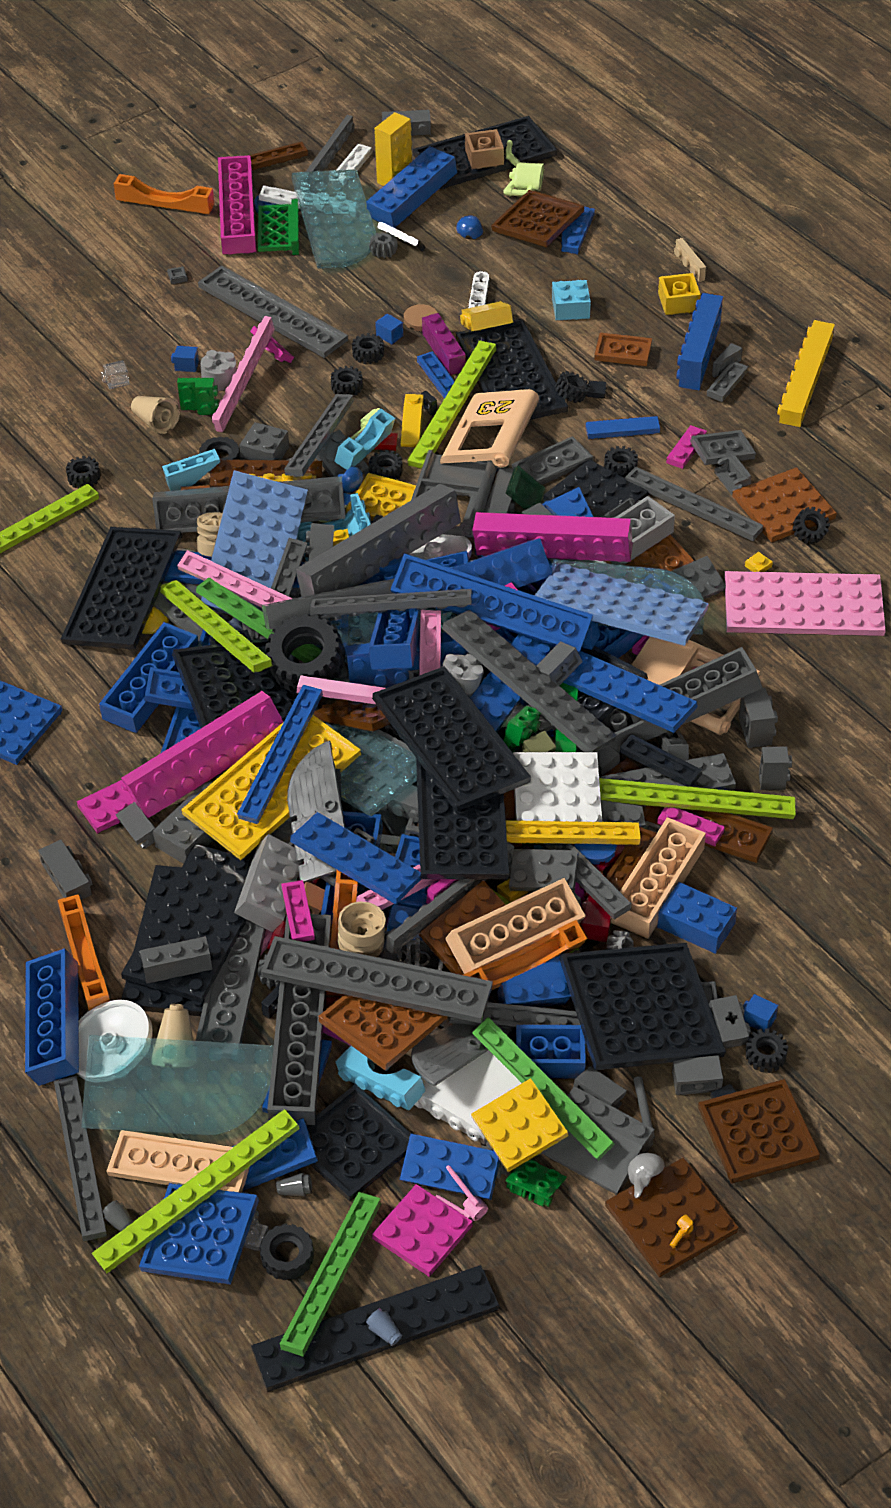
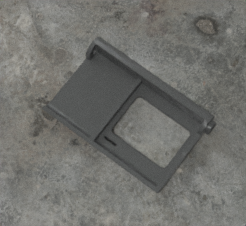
(467, 479)

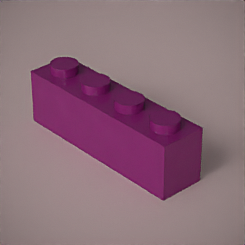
(443, 343)

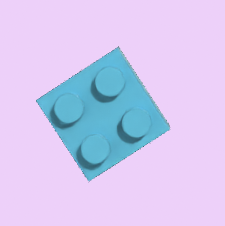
(571, 300)

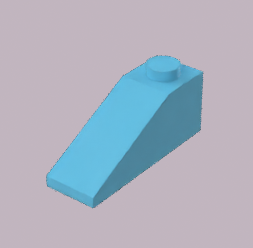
(189, 470)

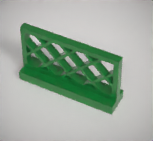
(290, 227)

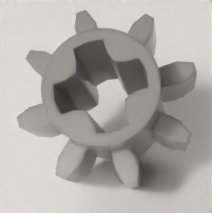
(619, 940)

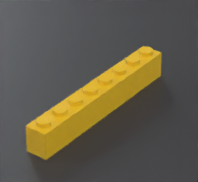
(806, 373)

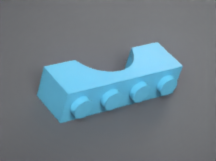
(376, 430)
(399, 1088)

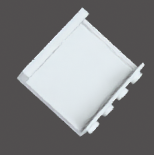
(467, 1092)

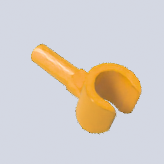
(686, 1226)

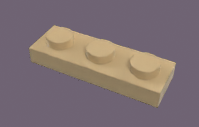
(690, 259)

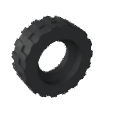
(222, 444)
(290, 1269)

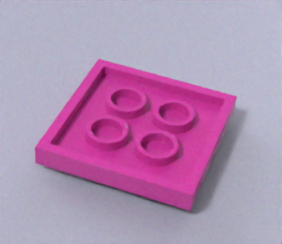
(422, 1230)

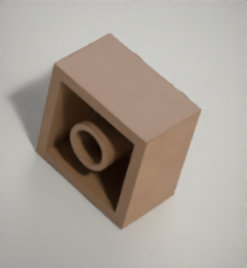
(484, 149)

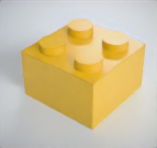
(678, 293)

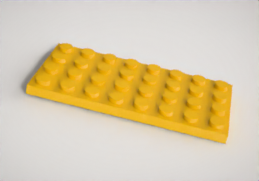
(219, 803)

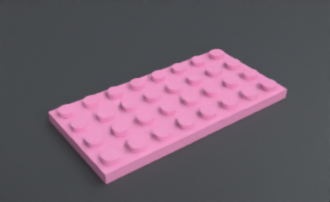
(804, 603)

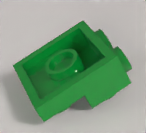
(198, 395)
(521, 727)

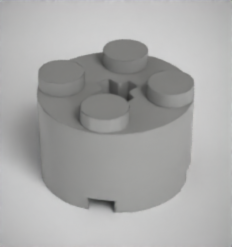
(220, 367)
(465, 670)

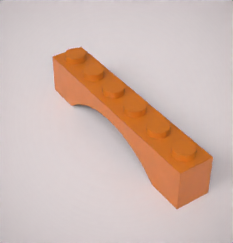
(132, 190)
(344, 895)
(554, 944)
(83, 951)

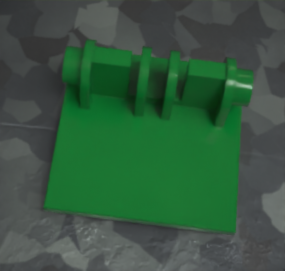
(535, 1179)

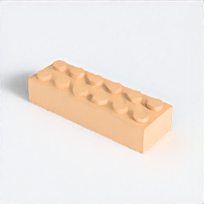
(657, 874)
(514, 926)

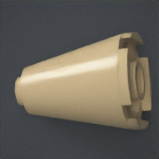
(156, 412)
(175, 1024)

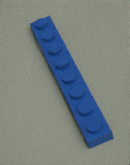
(279, 754)

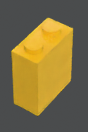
(486, 316)

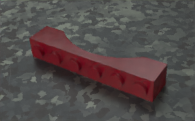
(597, 920)

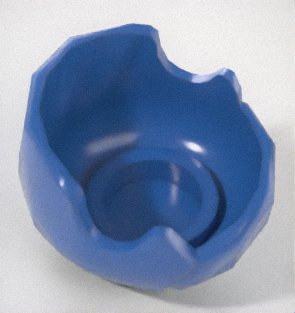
(469, 226)
(351, 479)

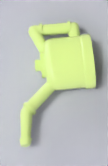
(525, 175)

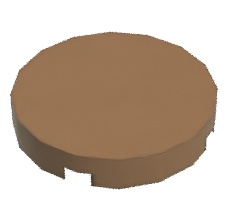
(414, 315)

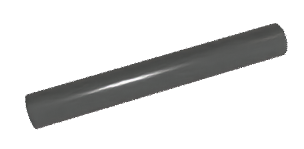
(642, 1101)

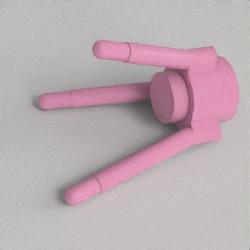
(474, 1206)

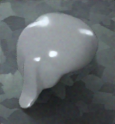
(642, 1169)

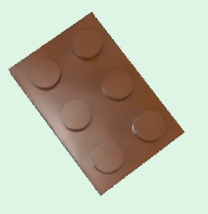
(623, 349)

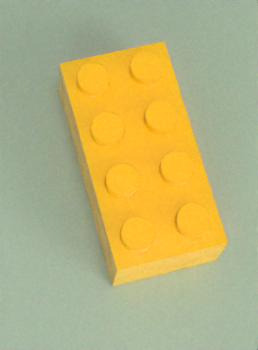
(392, 147)

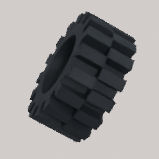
(368, 348)
(350, 374)
(572, 387)
(621, 455)
(386, 459)
(86, 465)
(817, 518)
(766, 1061)

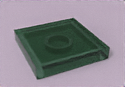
(524, 489)

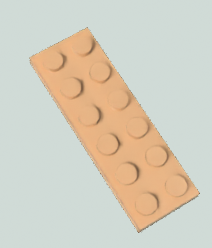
(166, 1159)

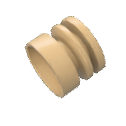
(208, 529)
(361, 929)

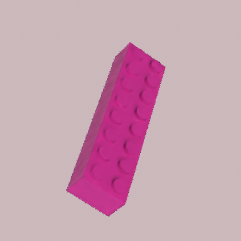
(236, 205)
(560, 535)
(202, 755)

